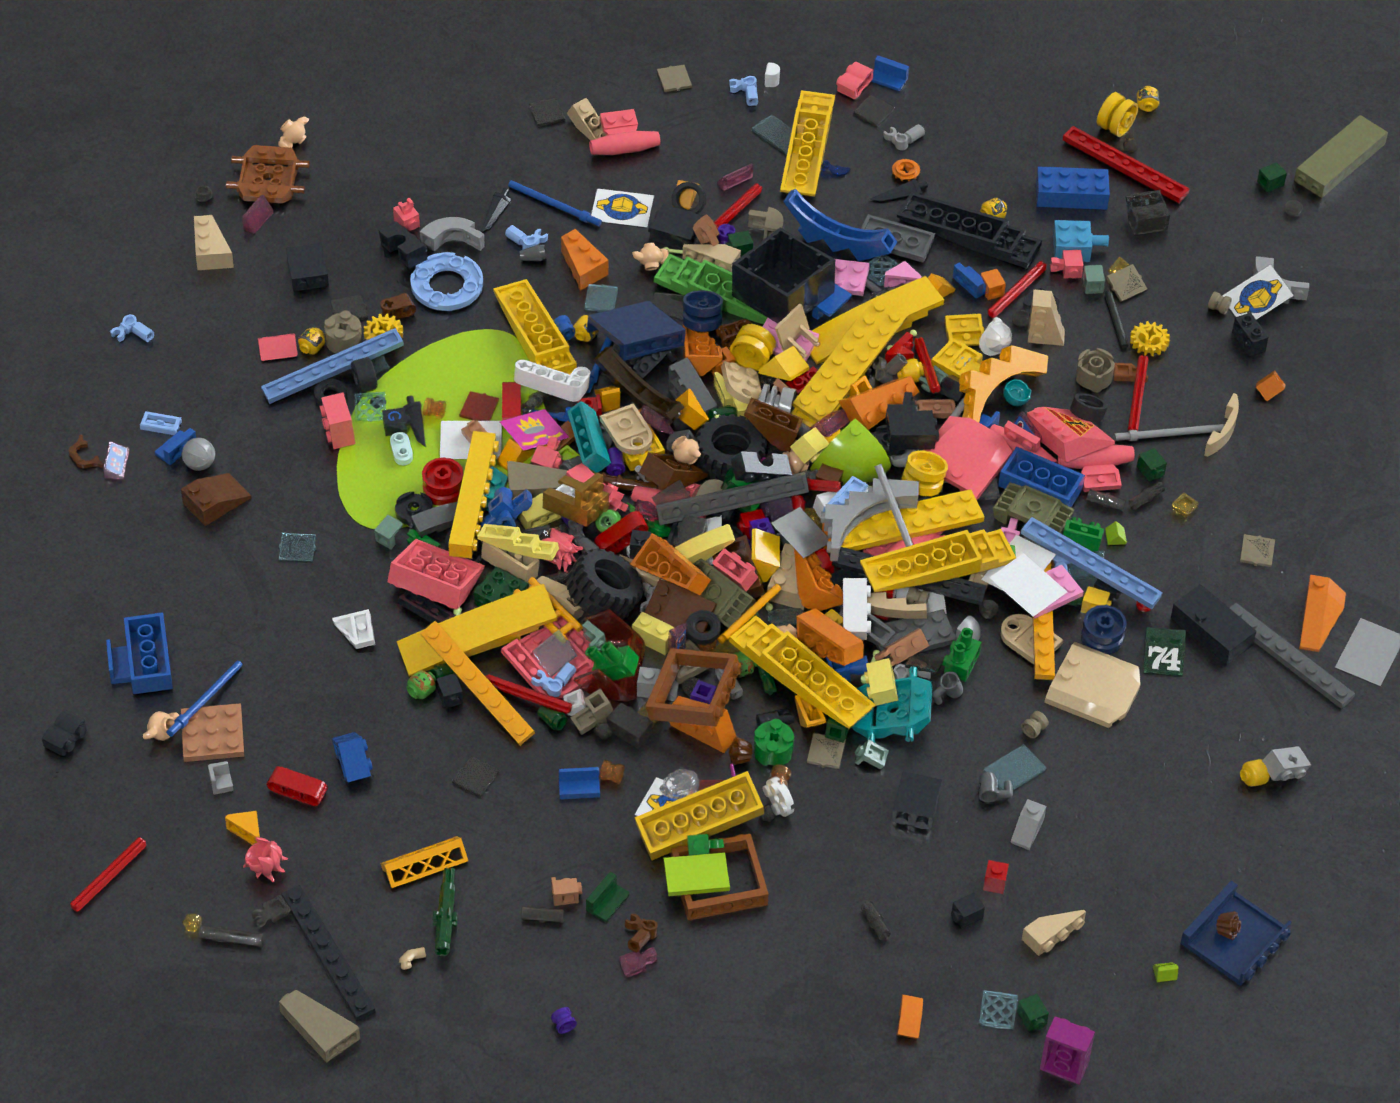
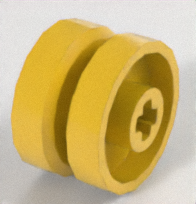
(1117, 114)
(753, 346)
(928, 470)

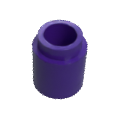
(617, 464)

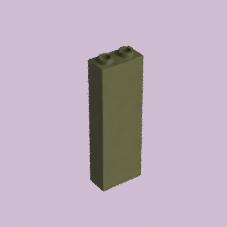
(1340, 156)

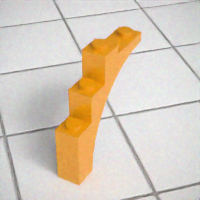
(992, 372)

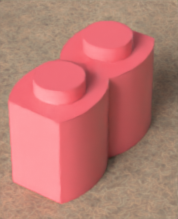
(854, 80)

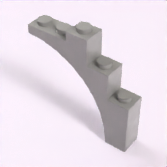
(841, 519)

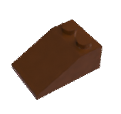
(773, 423)
(666, 470)
(213, 497)
(676, 604)

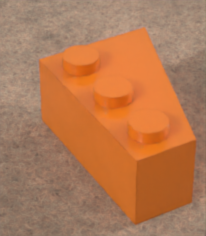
(584, 259)
(717, 736)

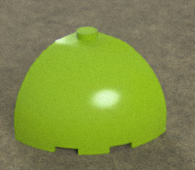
(855, 453)

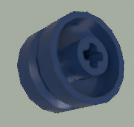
(702, 310)
(1104, 629)

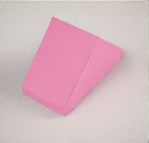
(900, 274)

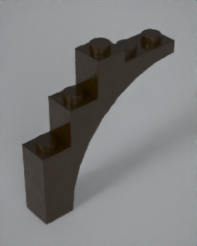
(637, 389)

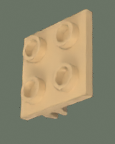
(792, 327)

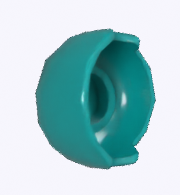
(1016, 392)

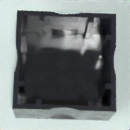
(783, 275)

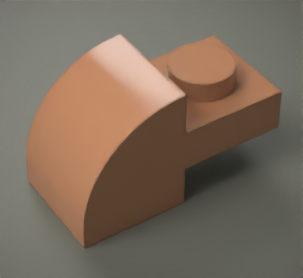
(706, 231)

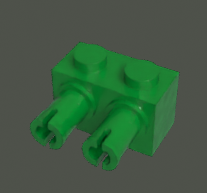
(1084, 534)
(962, 655)
(613, 661)

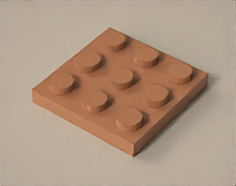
(213, 733)

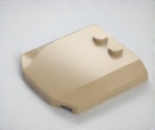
(1094, 685)

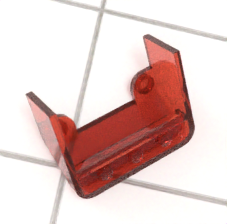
(622, 634)

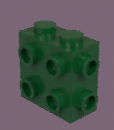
(496, 586)

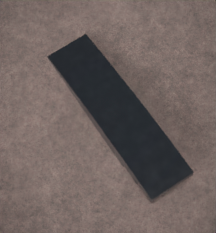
(970, 229)

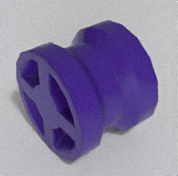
(724, 230)
(563, 1020)

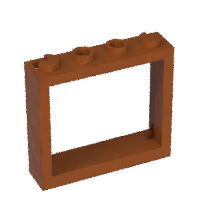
(688, 714)
(729, 902)

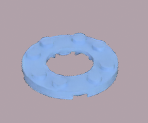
(447, 262)

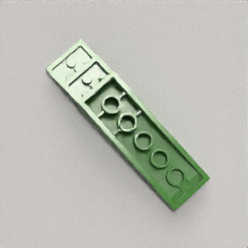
(691, 275)

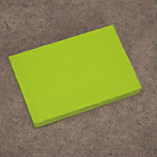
(696, 874)

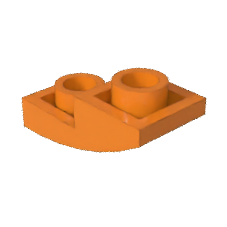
(910, 1016)

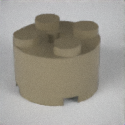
(342, 331)
(1095, 369)

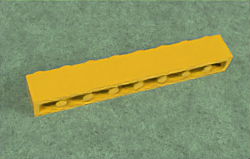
(472, 494)

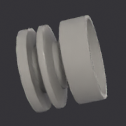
(782, 401)

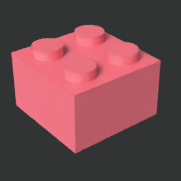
(337, 421)

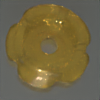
(192, 922)

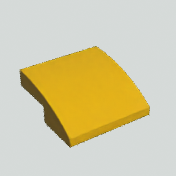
(964, 328)

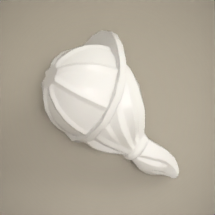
(995, 337)

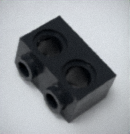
(1250, 334)

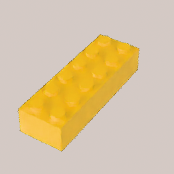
(699, 813)

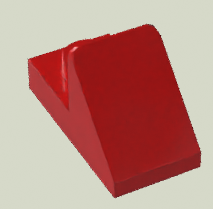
(902, 346)

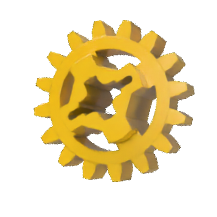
(382, 325)
(1149, 338)

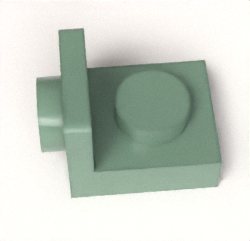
(593, 635)
(871, 753)

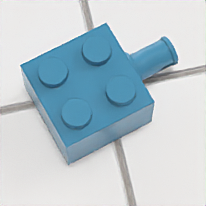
(1076, 236)

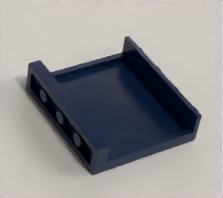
(638, 329)
(1250, 948)

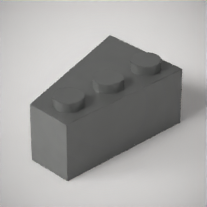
(684, 377)

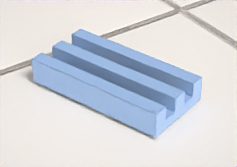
(160, 425)

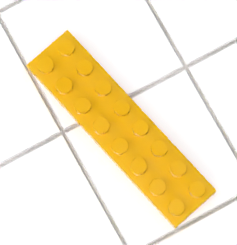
(849, 359)
(929, 517)

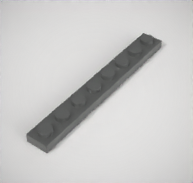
(732, 498)
(1296, 660)

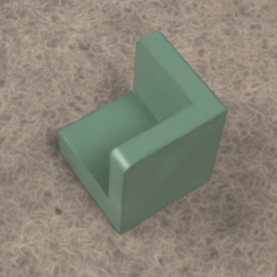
(1093, 279)
(386, 531)

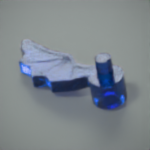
(834, 169)

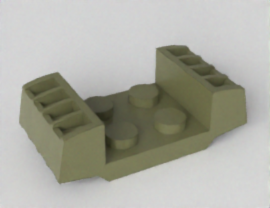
(1027, 502)
(728, 596)

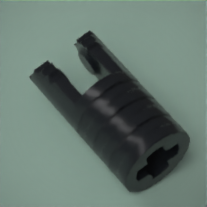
(782, 714)

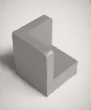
(220, 777)

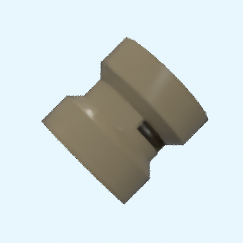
(1219, 302)
(917, 597)
(1032, 726)

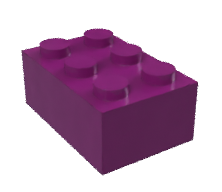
(1067, 1050)

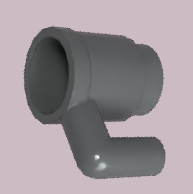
(950, 684)
(989, 788)

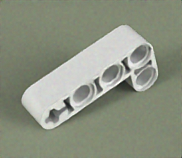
(551, 381)

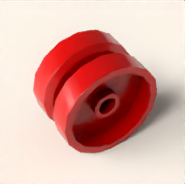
(442, 480)

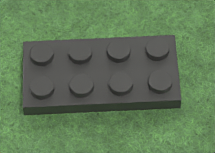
(911, 241)
(935, 629)

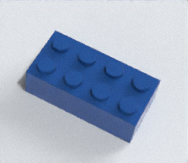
(1072, 188)
(1043, 475)
(148, 653)

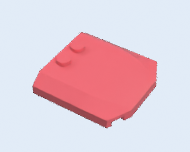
(972, 453)
(520, 655)

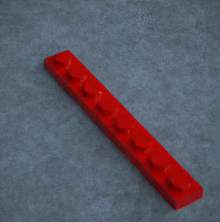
(1126, 164)

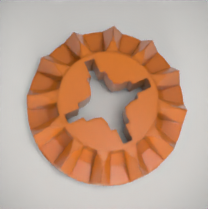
(911, 166)

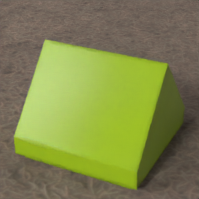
(1115, 534)
(1166, 971)

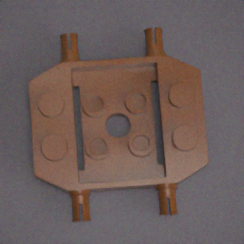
(252, 177)

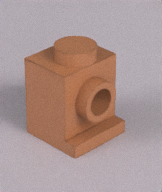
(565, 891)

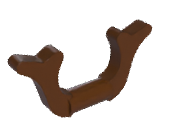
(95, 462)

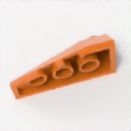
(701, 351)
(815, 584)
(1322, 608)

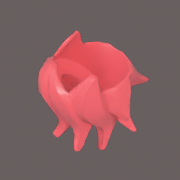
(566, 548)
(264, 858)

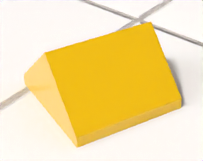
(785, 365)
(765, 553)

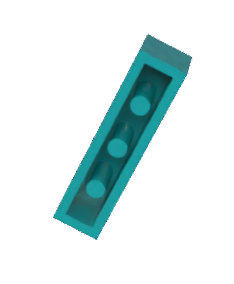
(589, 437)

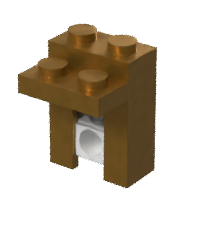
(578, 500)

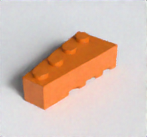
(871, 405)
(667, 563)
(828, 638)

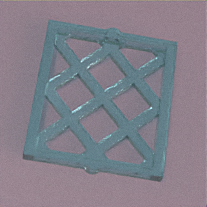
(875, 261)
(369, 395)
(1000, 995)

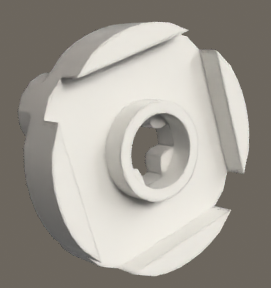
(779, 797)

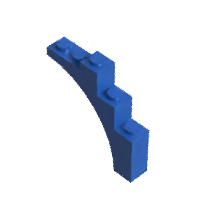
(838, 236)

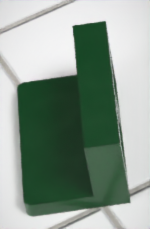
(606, 898)

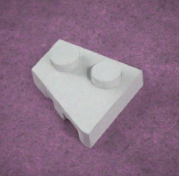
(356, 628)

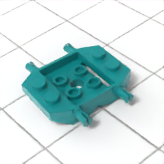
(912, 711)

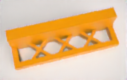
(421, 854)

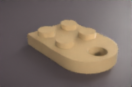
(741, 382)
(626, 428)
(1022, 637)

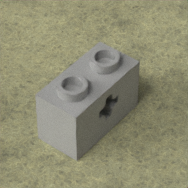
(1286, 763)

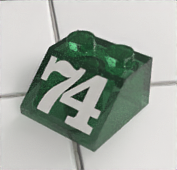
(1164, 651)

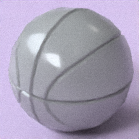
(198, 454)

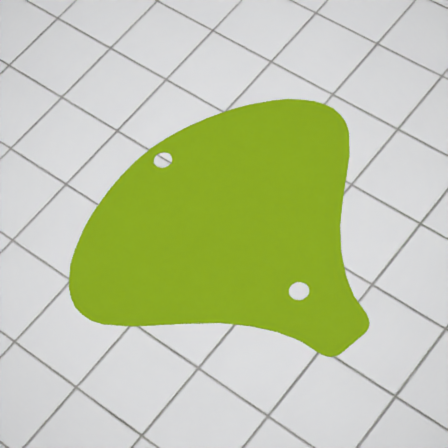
(443, 371)

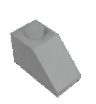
(646, 681)
(1028, 824)

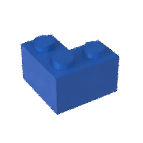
(351, 752)

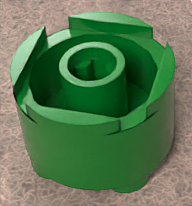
(773, 743)

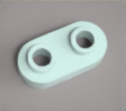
(400, 444)

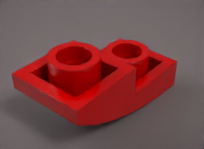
(801, 381)

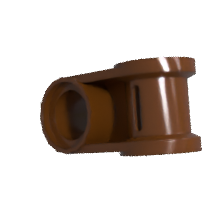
(398, 306)
(731, 331)

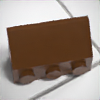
(743, 548)

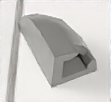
(971, 623)

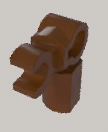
(645, 931)

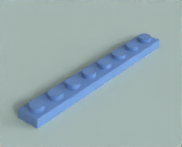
(331, 366)
(1091, 563)

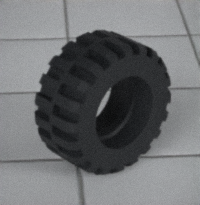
(722, 432)
(603, 583)

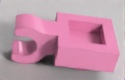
(1011, 531)

